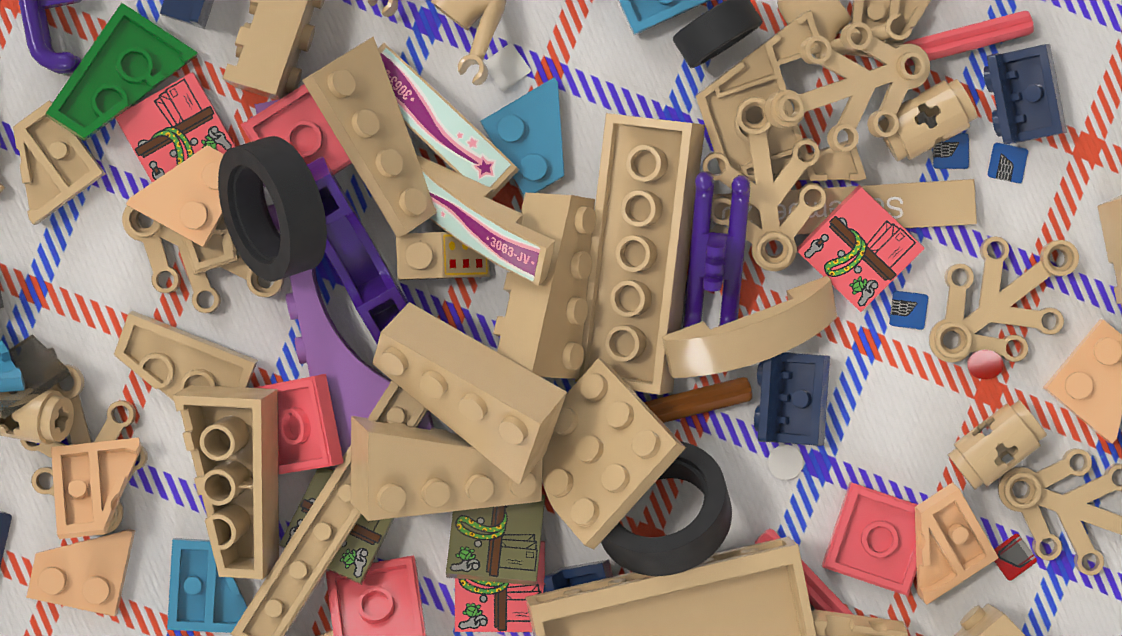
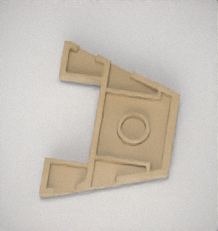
(760, 77)

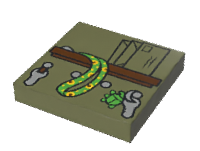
(496, 543)
(360, 546)

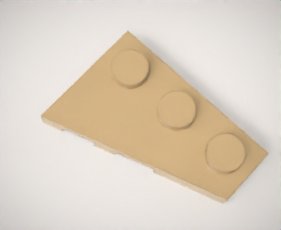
(176, 359)

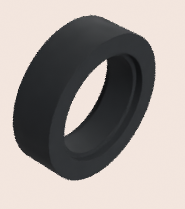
(296, 201)
(693, 543)

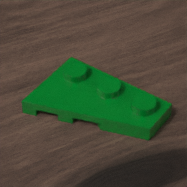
(117, 72)

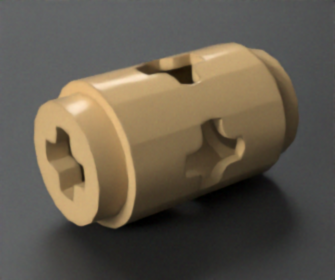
(952, 112)
(41, 420)
(1012, 433)

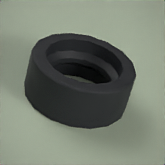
(716, 31)

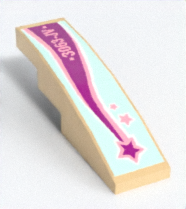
(444, 127)
(484, 225)

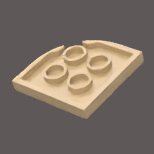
(603, 454)

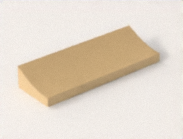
(641, 246)

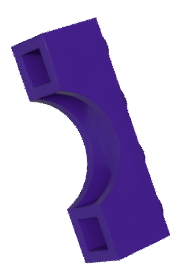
(356, 256)

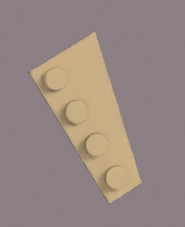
(371, 129)

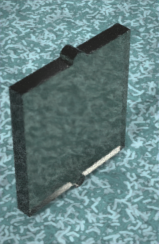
(39, 370)

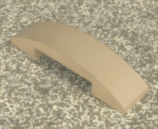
(754, 337)

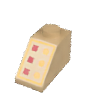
(437, 257)

